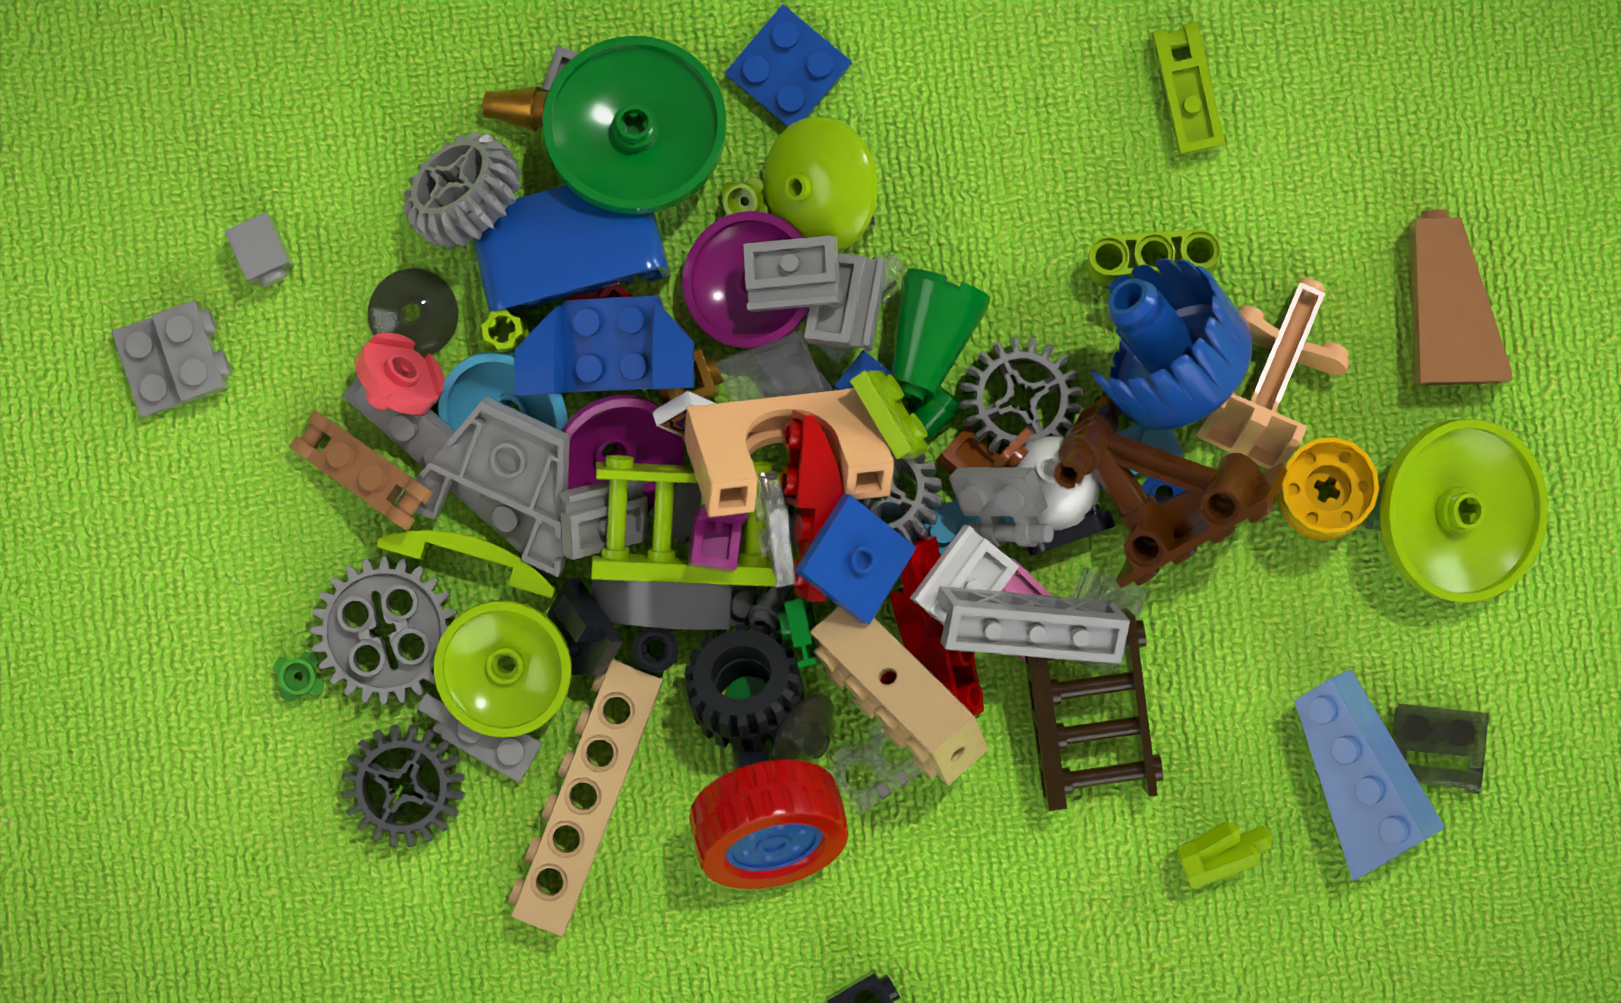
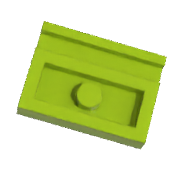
(882, 399)

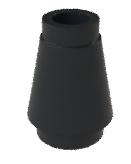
(641, 649)

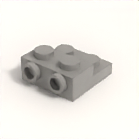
(172, 358)

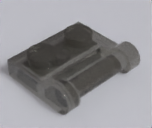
(1443, 733)

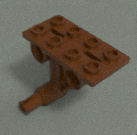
(1161, 525)

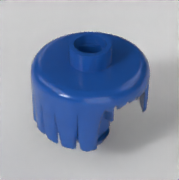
(1178, 345)

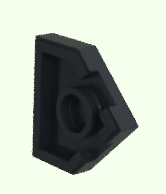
(585, 629)

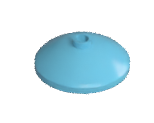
(493, 376)

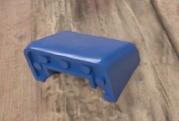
(562, 248)

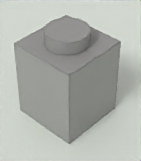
(260, 250)

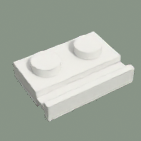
(968, 564)

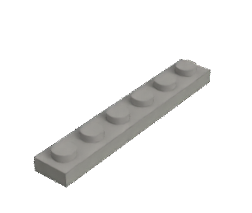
(422, 440)

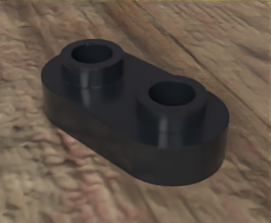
(1094, 522)

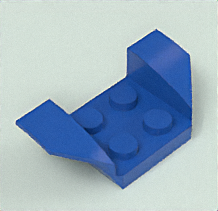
(605, 348)

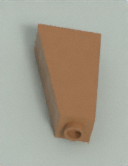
(1451, 314)

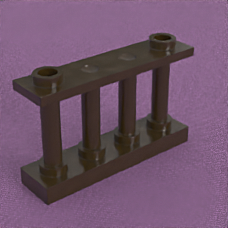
(1053, 736)

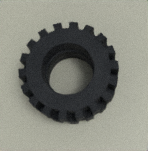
(735, 656)

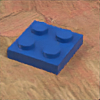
(788, 67)

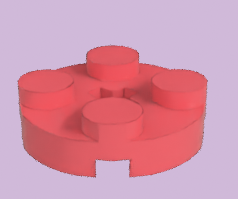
(398, 375)

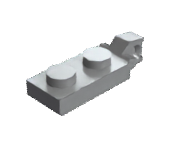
(506, 754)

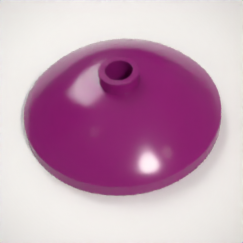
(717, 286)
(632, 429)

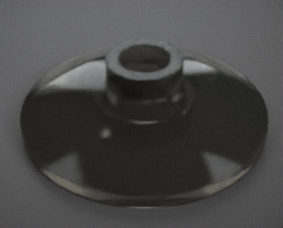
(436, 303)
(805, 730)

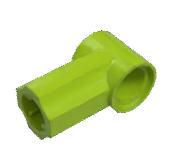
(504, 331)

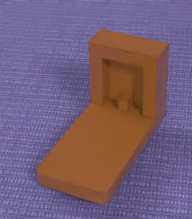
(967, 452)

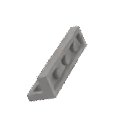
(1032, 625)

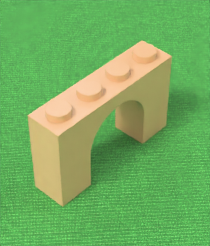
(727, 433)

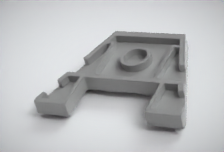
(513, 463)

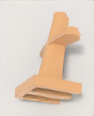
(1253, 424)

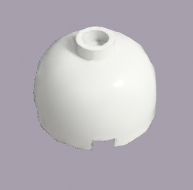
(1065, 506)

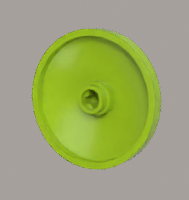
(1464, 510)

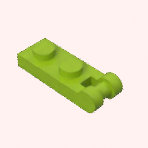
(1188, 90)

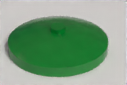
(634, 125)

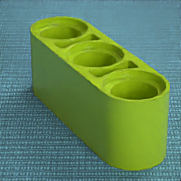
(1130, 247)

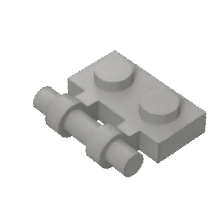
(1000, 493)

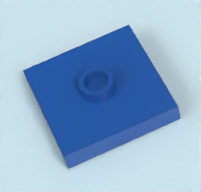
(855, 559)

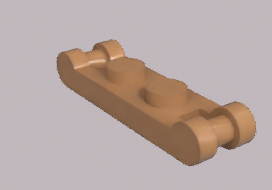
(361, 470)

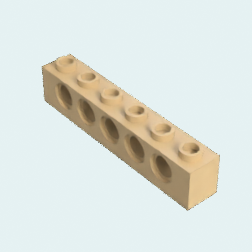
(555, 910)

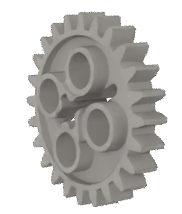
(344, 641)

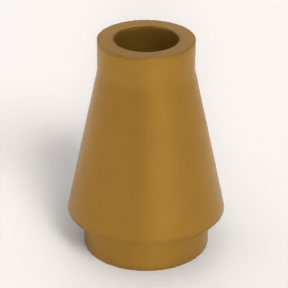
(516, 106)

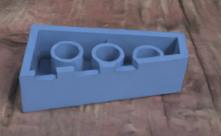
(1363, 776)

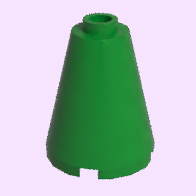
(933, 329)

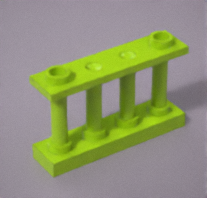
(661, 562)

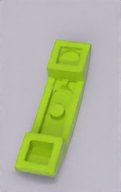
(417, 542)

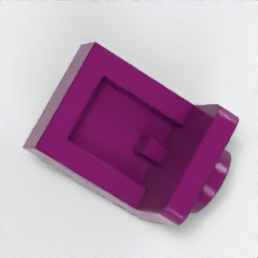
(715, 540)

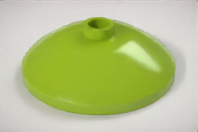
(834, 176)
(483, 692)

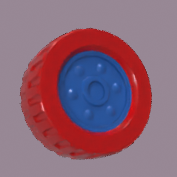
(768, 822)

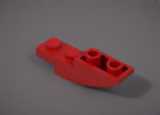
(810, 484)
(923, 633)

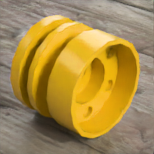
(1353, 483)

